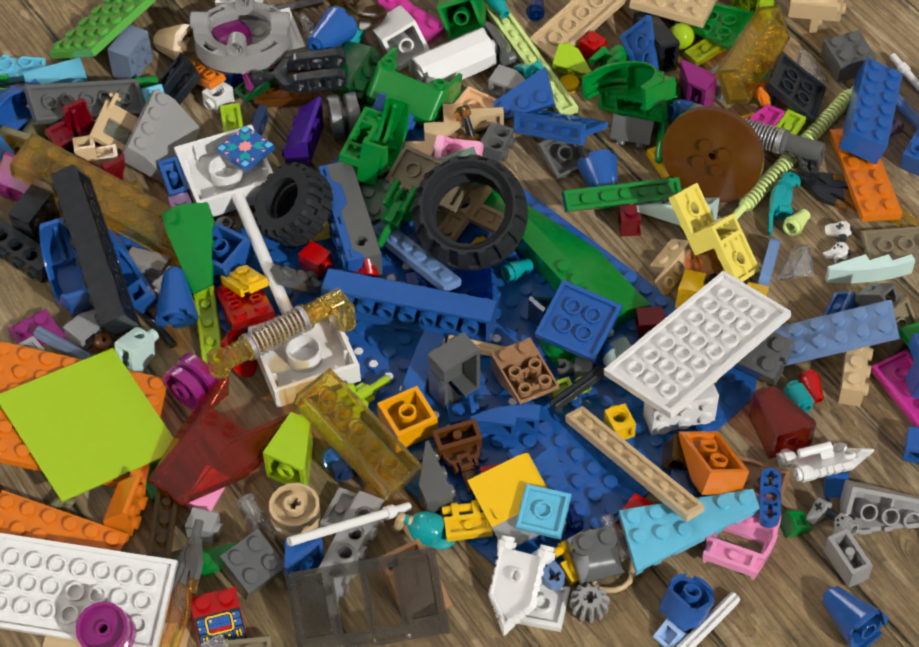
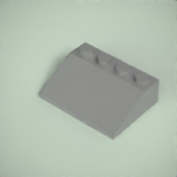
(156, 133)

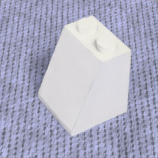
(400, 31)

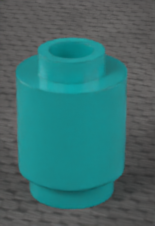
(799, 395)

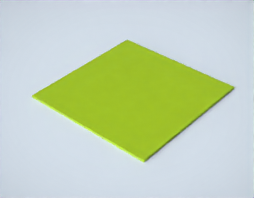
(86, 424)

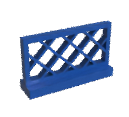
(557, 126)

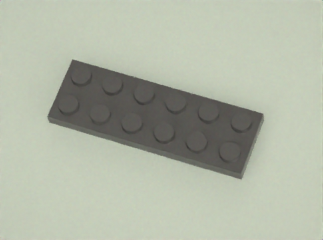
(48, 99)

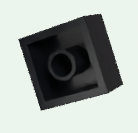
(33, 209)

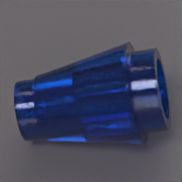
(535, 10)

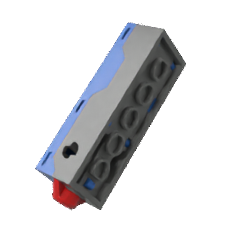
(351, 223)

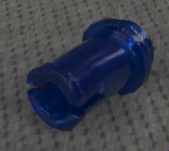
(574, 523)

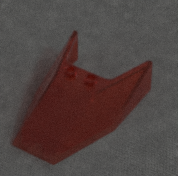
(211, 450)

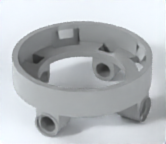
(236, 55)

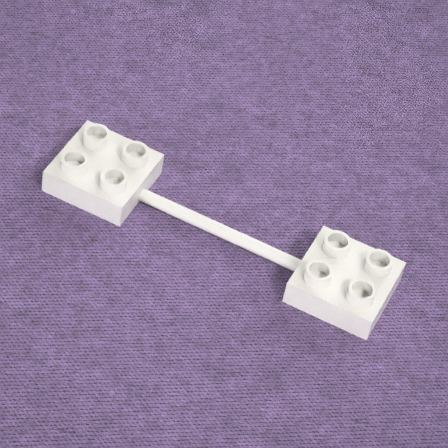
(230, 189)

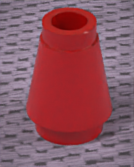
(813, 384)

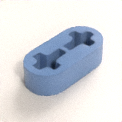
(556, 571)

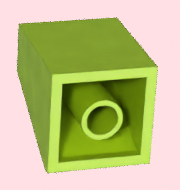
(290, 451)

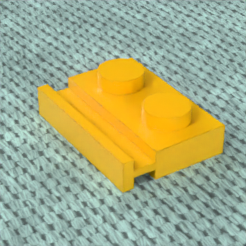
(244, 280)

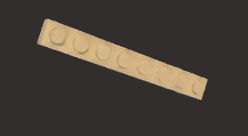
(635, 464)

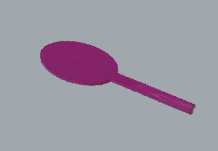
(221, 33)

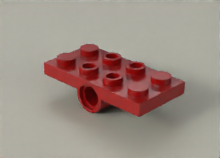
(245, 310)

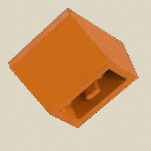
(127, 505)

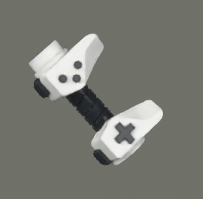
(840, 251)

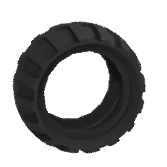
(462, 171)

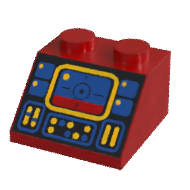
(217, 614)

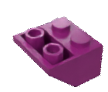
(697, 84)

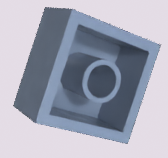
(130, 53)

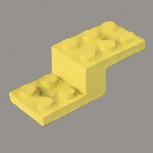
(720, 234)

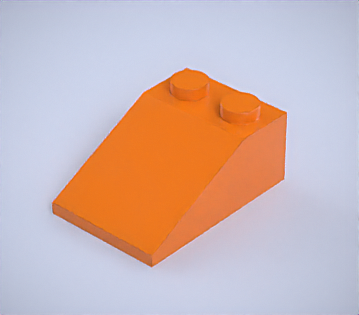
(712, 463)

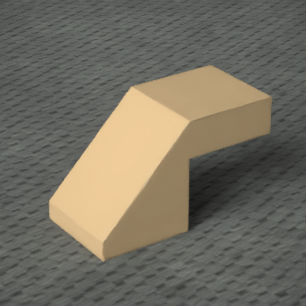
(85, 148)

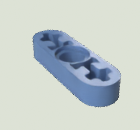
(769, 262)

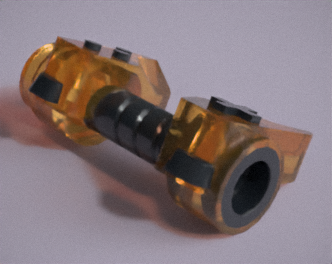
(462, 114)

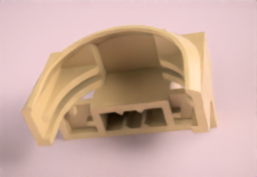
(817, 11)

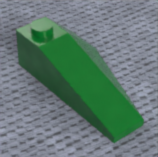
(191, 237)

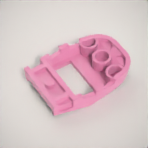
(740, 558)

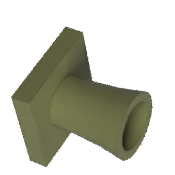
(16, 138)

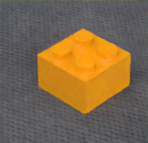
(408, 416)

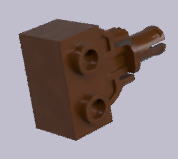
(460, 447)

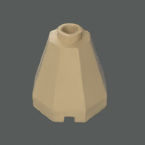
(175, 40)

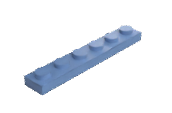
(419, 259)

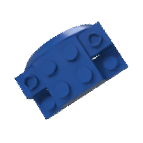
(13, 112)
(62, 268)

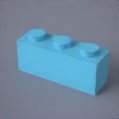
(61, 72)

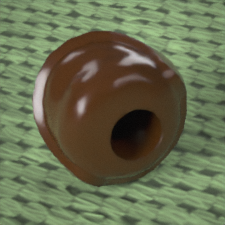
(103, 342)

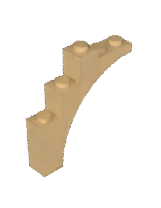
(480, 120)

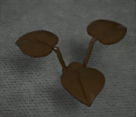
(371, 17)

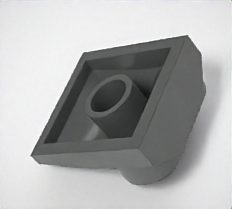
(503, 53)
(561, 156)
(595, 555)

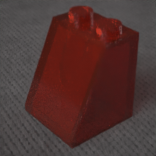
(780, 422)

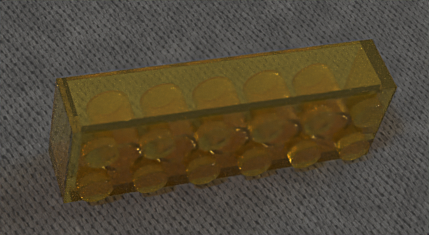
(752, 55)
(357, 434)

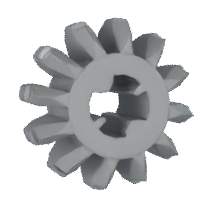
(592, 610)

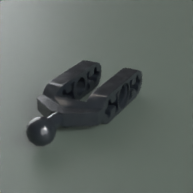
(287, 65)

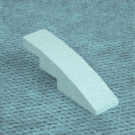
(865, 270)

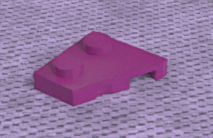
(26, 328)

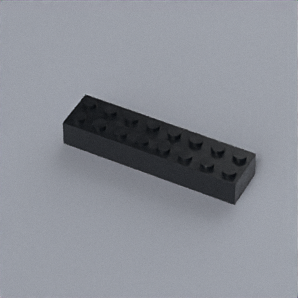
(94, 251)

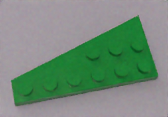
(723, 25)

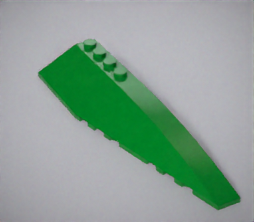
(564, 256)

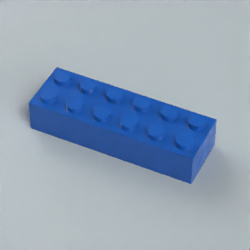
(871, 111)

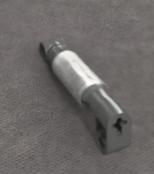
(782, 141)

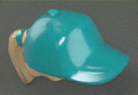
(423, 525)

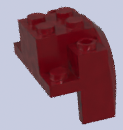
(78, 123)

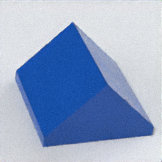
(303, 556)

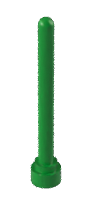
(661, 132)

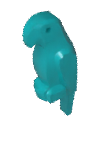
(781, 198)

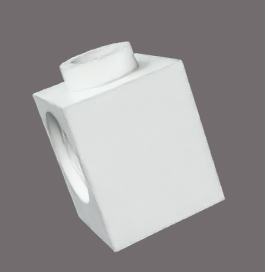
(218, 96)

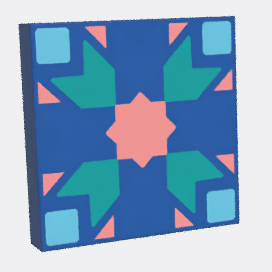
(245, 148)

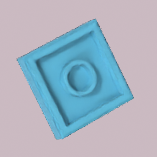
(543, 511)

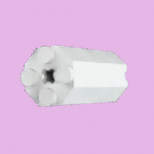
(462, 55)

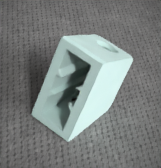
(136, 348)

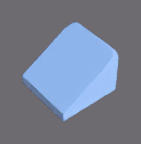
(669, 635)

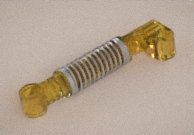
(302, 318)

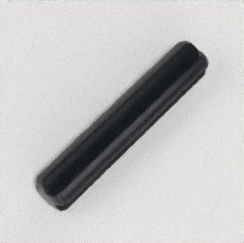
(577, 388)

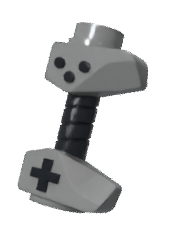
(842, 521)

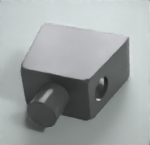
(877, 293)

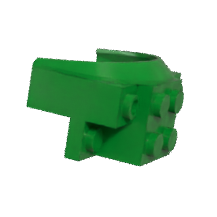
(641, 86)
(372, 152)

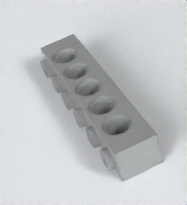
(345, 546)

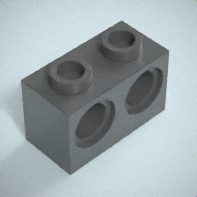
(497, 142)

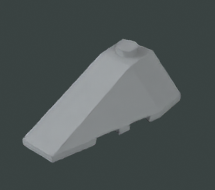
(879, 507)

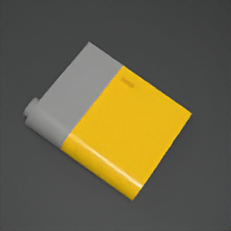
(501, 494)

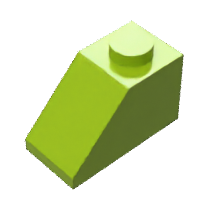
(569, 61)

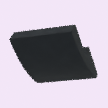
(180, 78)

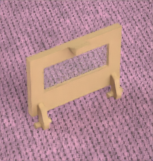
(113, 124)

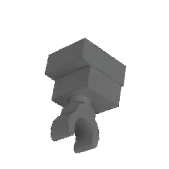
(580, 367)

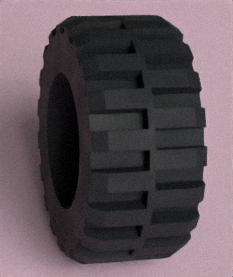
(307, 215)

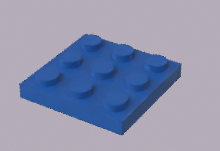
(578, 321)

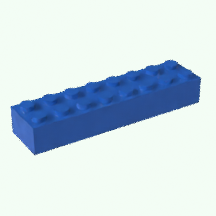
(414, 306)

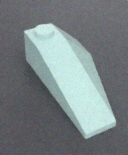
(666, 213)

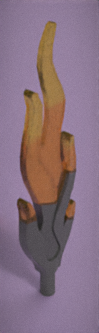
(185, 582)

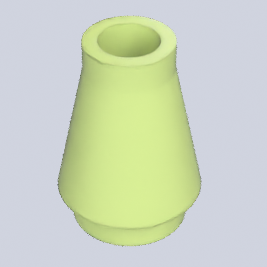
(795, 223)

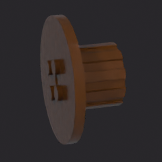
(715, 151)

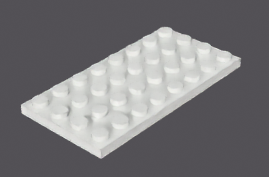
(697, 344)
(53, 582)

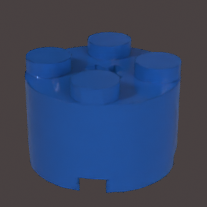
(687, 601)

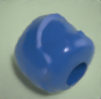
(330, 456)

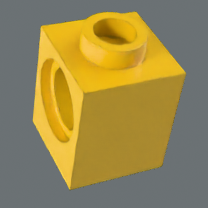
(626, 427)

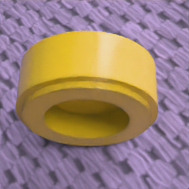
(570, 83)

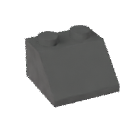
(632, 129)

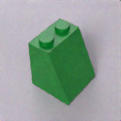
(461, 16)

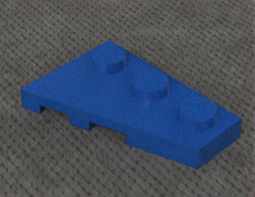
(640, 42)
(529, 96)

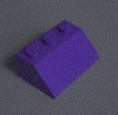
(305, 133)

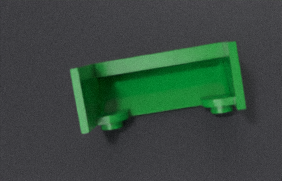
(424, 99)

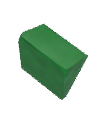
(794, 523)

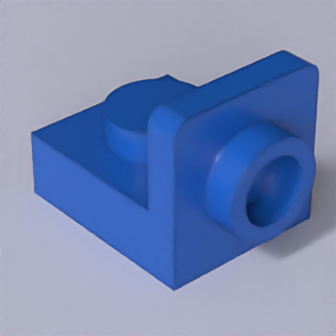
(462, 411)

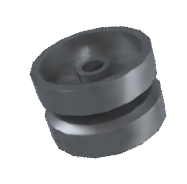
(342, 115)

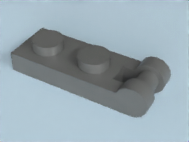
(297, 279)

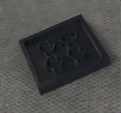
(795, 87)

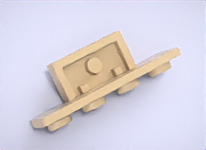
(671, 264)

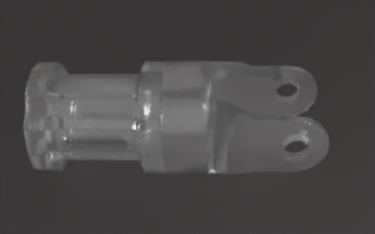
(255, 516)

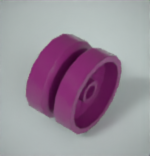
(189, 380)
(102, 617)

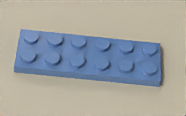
(841, 331)

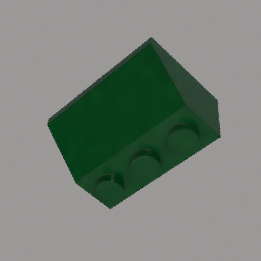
(359, 67)

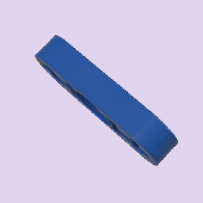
(764, 504)

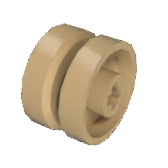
(294, 510)

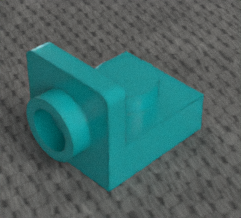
(528, 70)

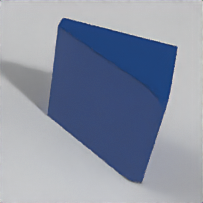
(834, 484)

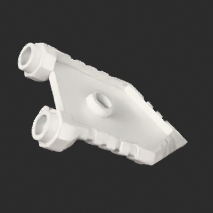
(822, 460)
(516, 581)

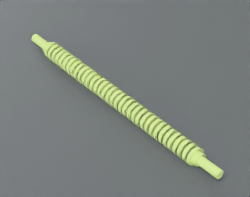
(787, 161)

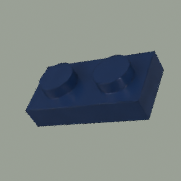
(260, 119)

